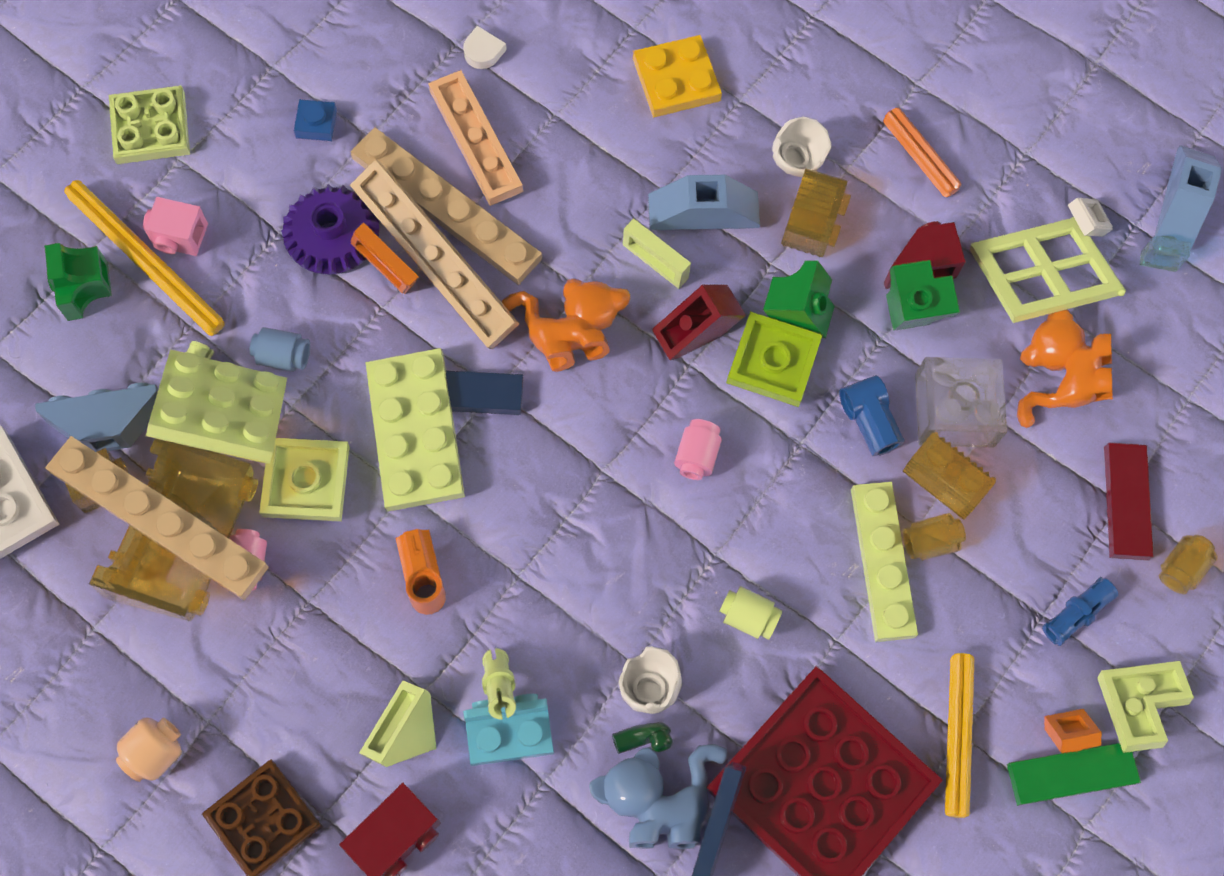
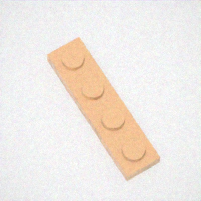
(475, 138)

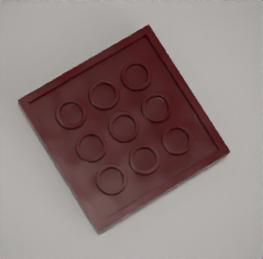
(827, 782)

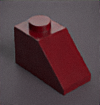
(933, 243)
(698, 320)

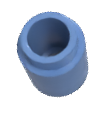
(280, 349)

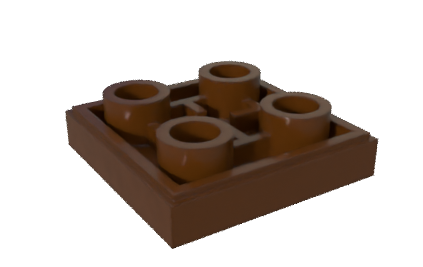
(262, 820)

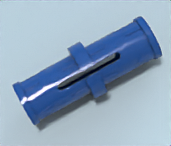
(1080, 611)

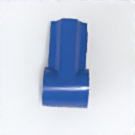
(869, 406)

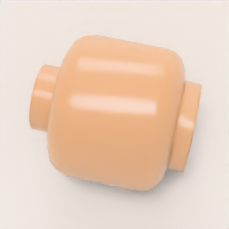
(148, 749)

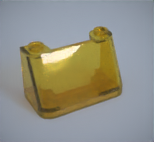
(147, 574)

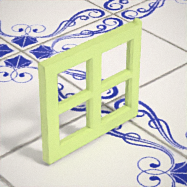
(1063, 297)

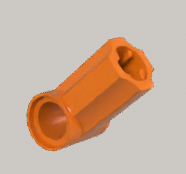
(420, 569)

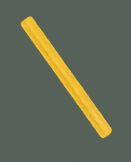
(144, 258)

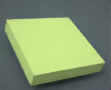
(149, 124)

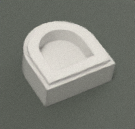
(483, 49)

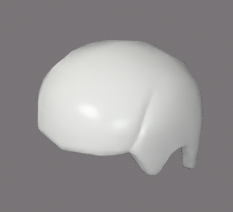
(801, 145)
(651, 681)

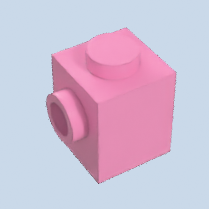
(175, 226)

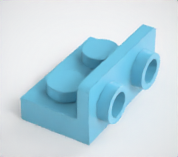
(512, 738)

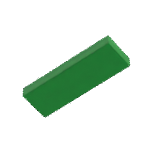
(1072, 774)

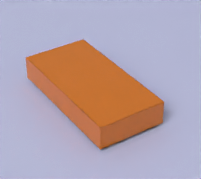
(383, 258)

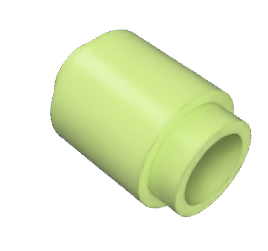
(750, 613)

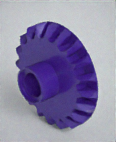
(329, 248)

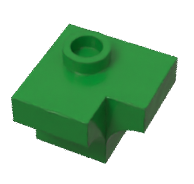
(76, 277)
(918, 297)
(802, 298)

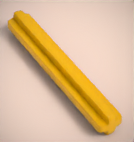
(959, 735)

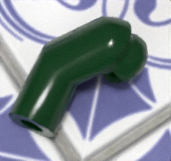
(655, 733)

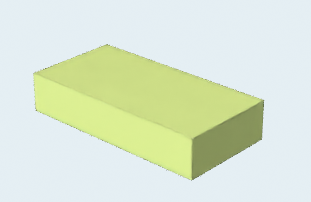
(656, 253)

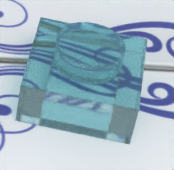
(1165, 253)

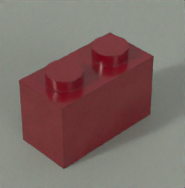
(391, 834)

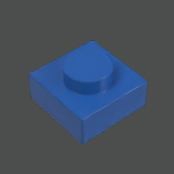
(315, 120)

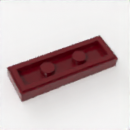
(1128, 501)

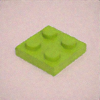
(774, 359)

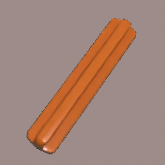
(922, 152)

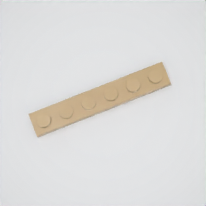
(451, 208)
(434, 254)
(157, 518)

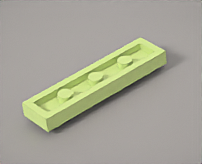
(884, 562)

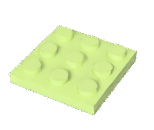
(218, 407)

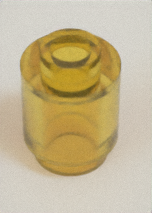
(934, 537)
(1188, 563)

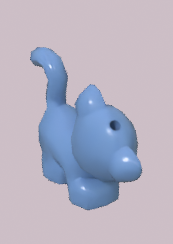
(637, 789)

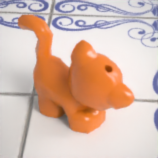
(588, 311)
(1060, 346)

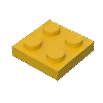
(677, 76)

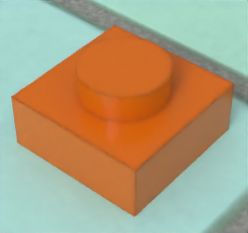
(1072, 731)

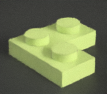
(1135, 696)

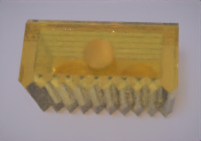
(815, 212)
(949, 475)

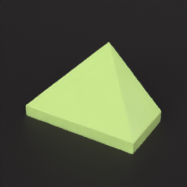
(403, 728)

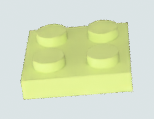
(305, 480)

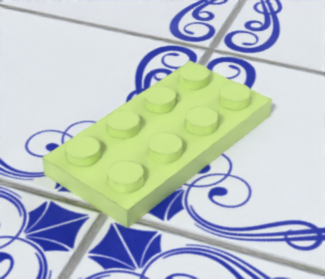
(414, 430)

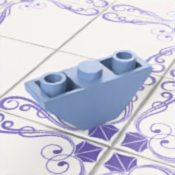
(1188, 194)
(703, 204)
(103, 416)

